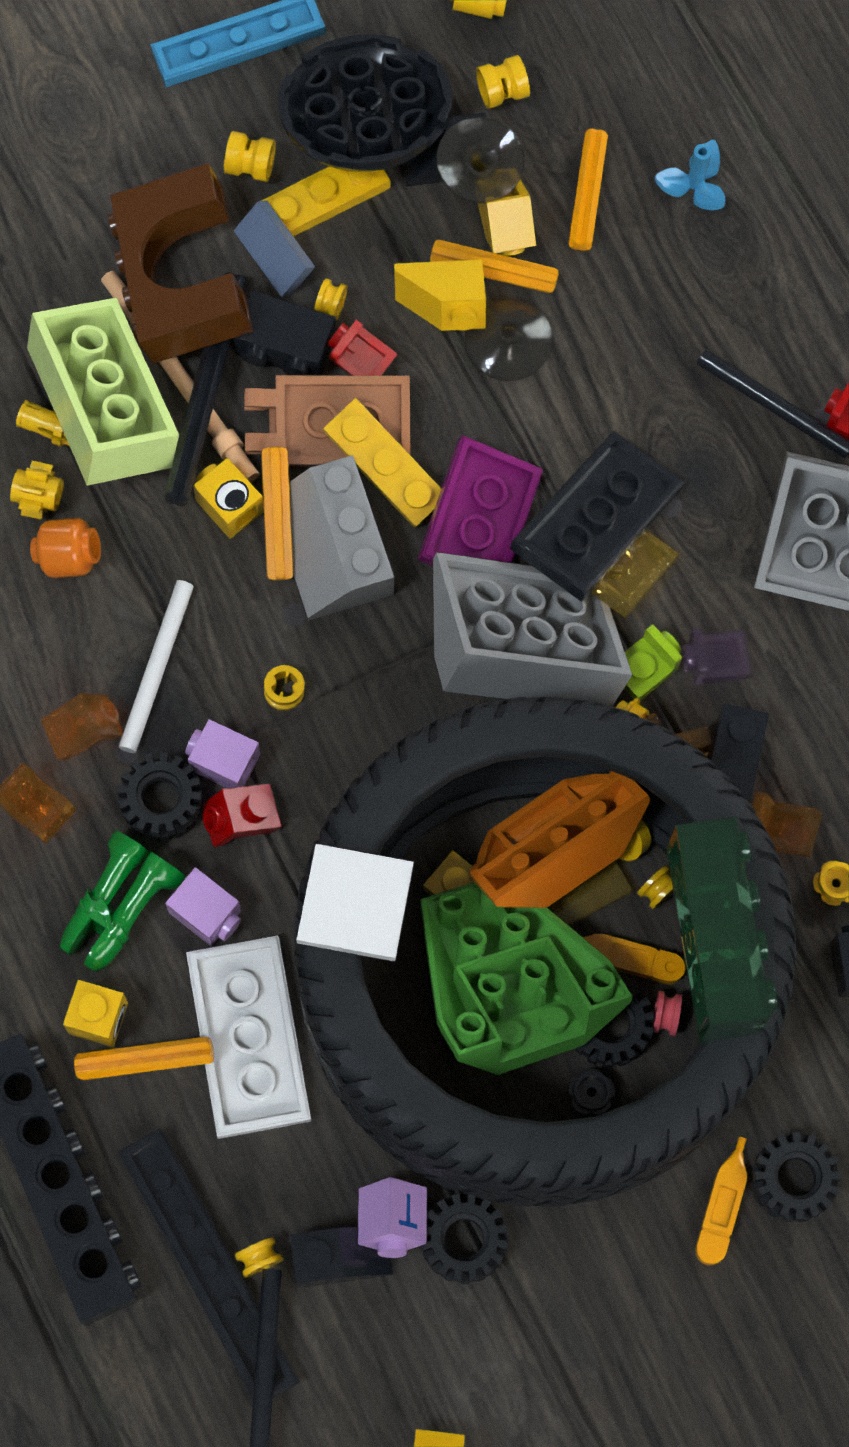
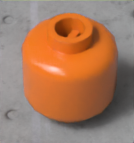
(66, 548)

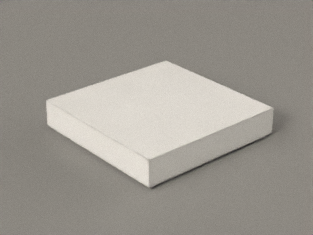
(355, 902)

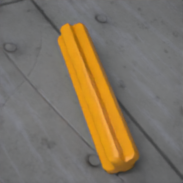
(588, 190)
(499, 266)
(277, 513)
(144, 1058)

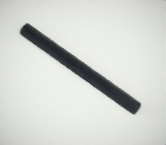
(197, 419)

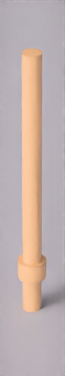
(225, 440)

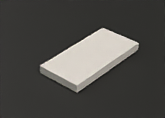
(249, 1018)

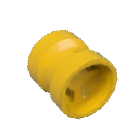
(502, 82)
(249, 156)

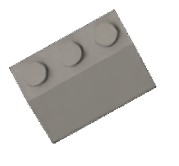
(336, 541)

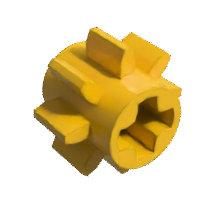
(36, 490)

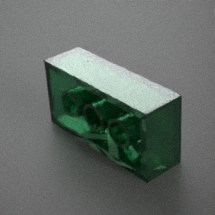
(719, 929)

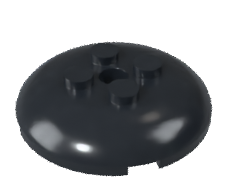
(365, 103)

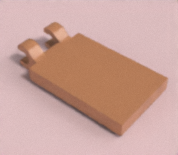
(308, 403)

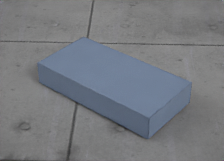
(274, 248)

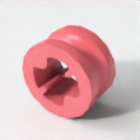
(667, 1013)

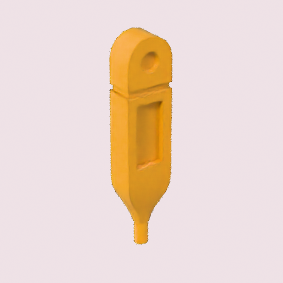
(639, 959)
(722, 1208)

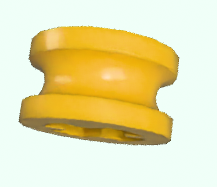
(331, 298)
(280, 702)
(658, 887)
(259, 1257)

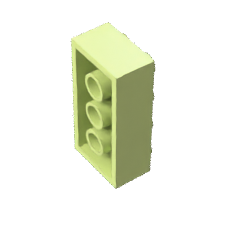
(102, 391)

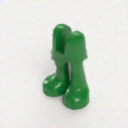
(95, 909)

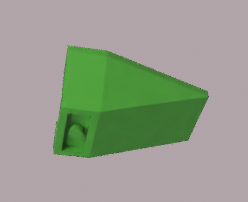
(513, 981)

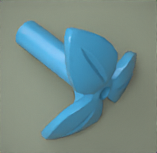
(703, 165)

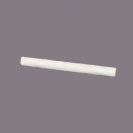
(156, 666)

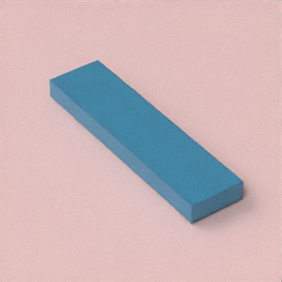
(236, 39)

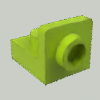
(651, 662)

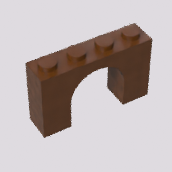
(146, 224)

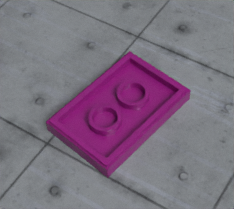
(480, 504)

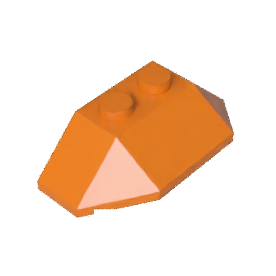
(559, 840)

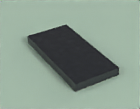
(596, 516)

